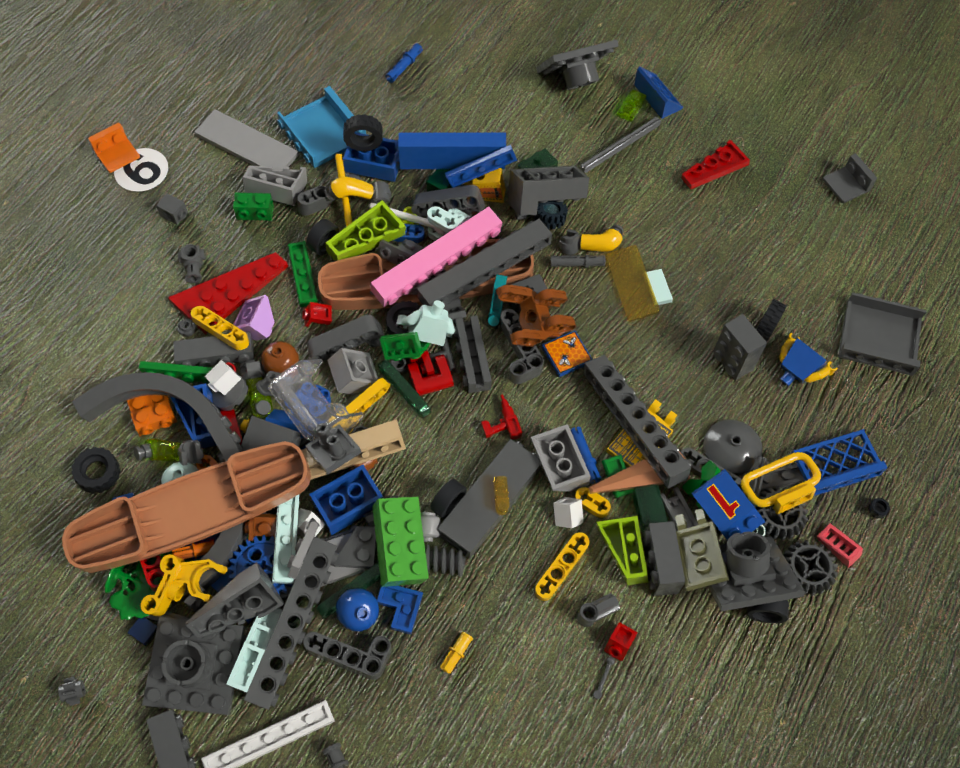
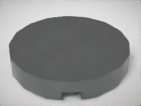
(233, 397)

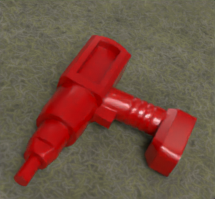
(509, 422)

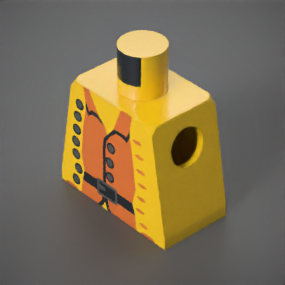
(491, 186)

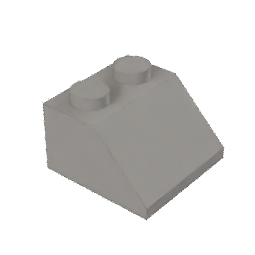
(352, 371)

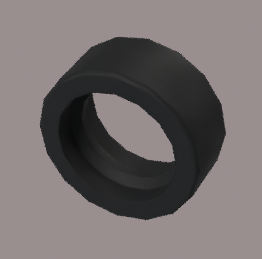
(320, 234)
(448, 498)
(770, 612)

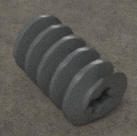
(445, 561)

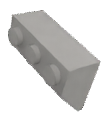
(561, 459)

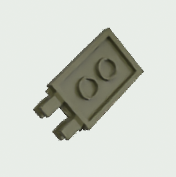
(700, 552)

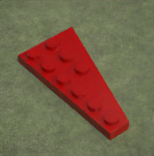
(230, 289)

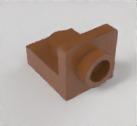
(261, 525)

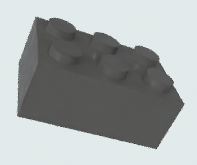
(739, 347)
(663, 559)

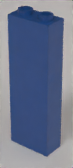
(445, 149)

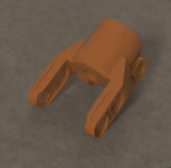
(535, 314)

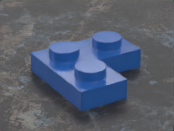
(406, 604)

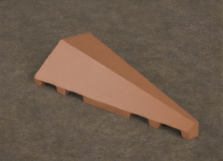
(634, 476)

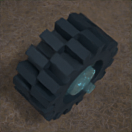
(552, 213)

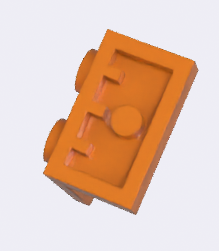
(113, 147)

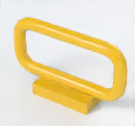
(790, 497)

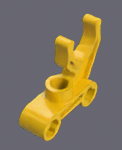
(175, 581)

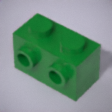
(253, 206)

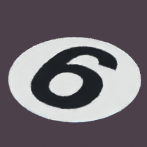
(144, 172)

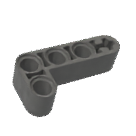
(463, 198)
(346, 336)
(525, 358)
(347, 651)

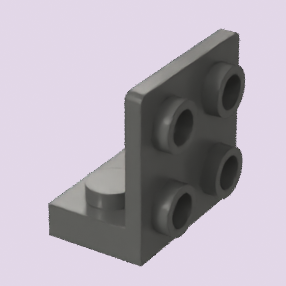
(851, 180)

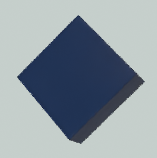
(143, 630)

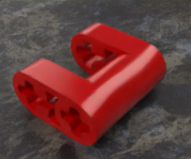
(434, 382)

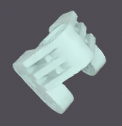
(453, 217)

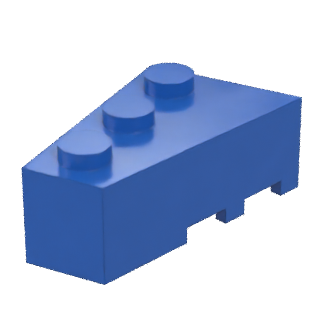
(192, 421)

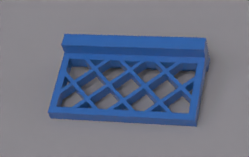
(848, 476)

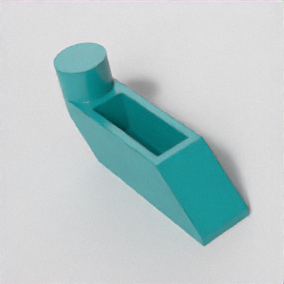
(496, 304)

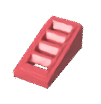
(844, 540)

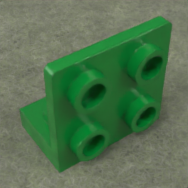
(403, 346)

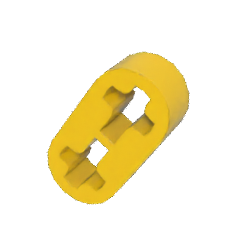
(593, 500)

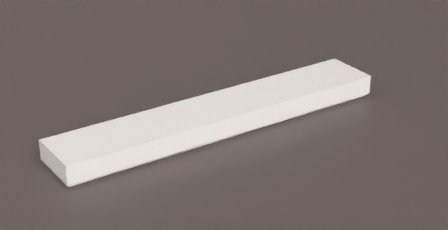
(271, 738)

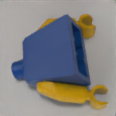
(802, 362)

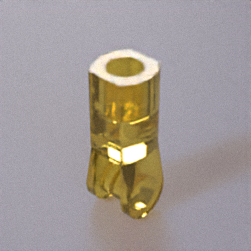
(501, 494)

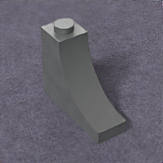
(264, 433)

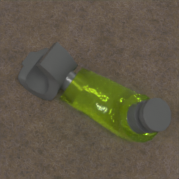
(253, 372)
(164, 450)

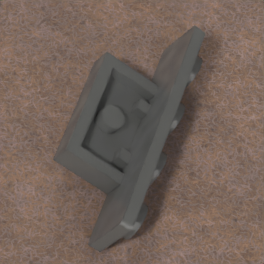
(400, 253)

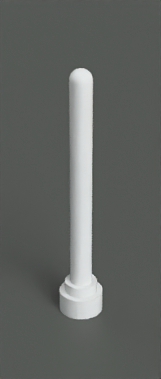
(413, 218)

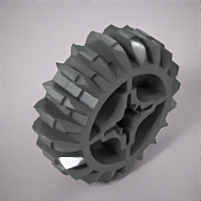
(778, 526)
(825, 575)

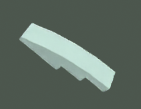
(253, 651)

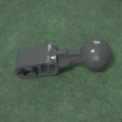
(315, 199)

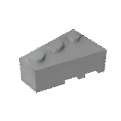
(281, 183)

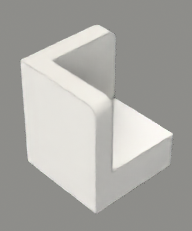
(568, 512)

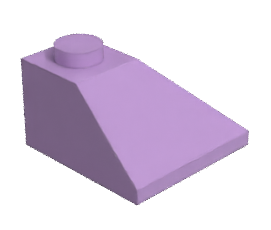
(256, 318)

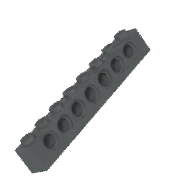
(643, 430)
(317, 549)

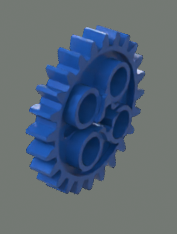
(262, 547)

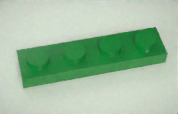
(183, 372)

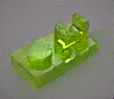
(631, 105)

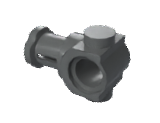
(192, 260)

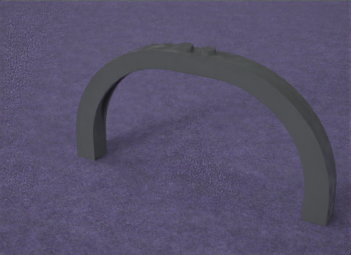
(133, 385)

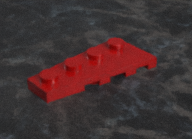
(722, 162)

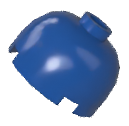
(357, 609)

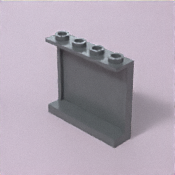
(881, 334)

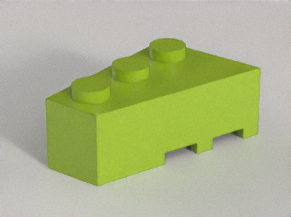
(625, 545)

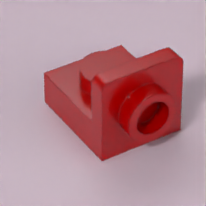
(317, 313)
(425, 364)
(620, 641)

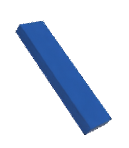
(481, 166)

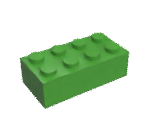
(400, 541)

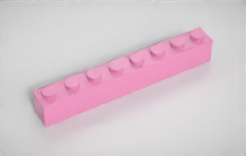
(436, 256)

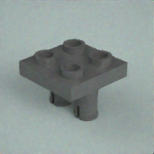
(332, 447)

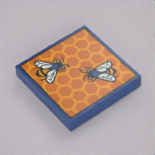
(566, 353)

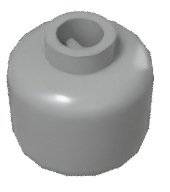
(430, 524)

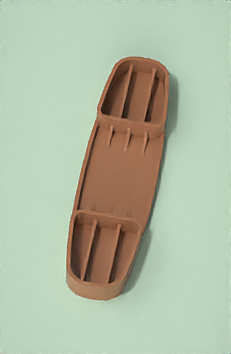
(347, 281)
(186, 508)

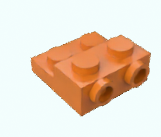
(151, 413)

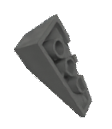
(242, 598)

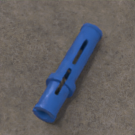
(407, 59)
(590, 462)

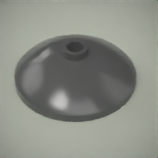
(732, 456)

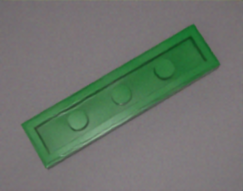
(302, 273)

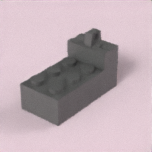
(544, 184)

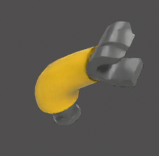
(351, 186)
(599, 242)

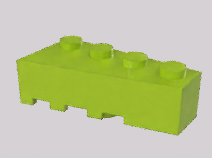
(366, 233)

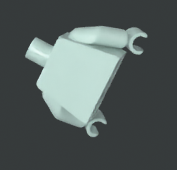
(430, 323)

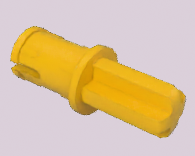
(456, 652)

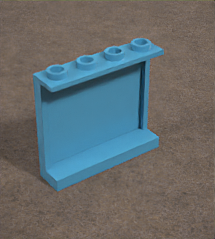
(318, 128)

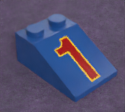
(727, 505)

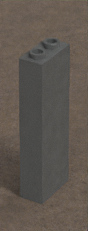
(476, 512)

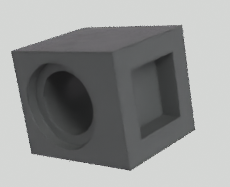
(172, 209)

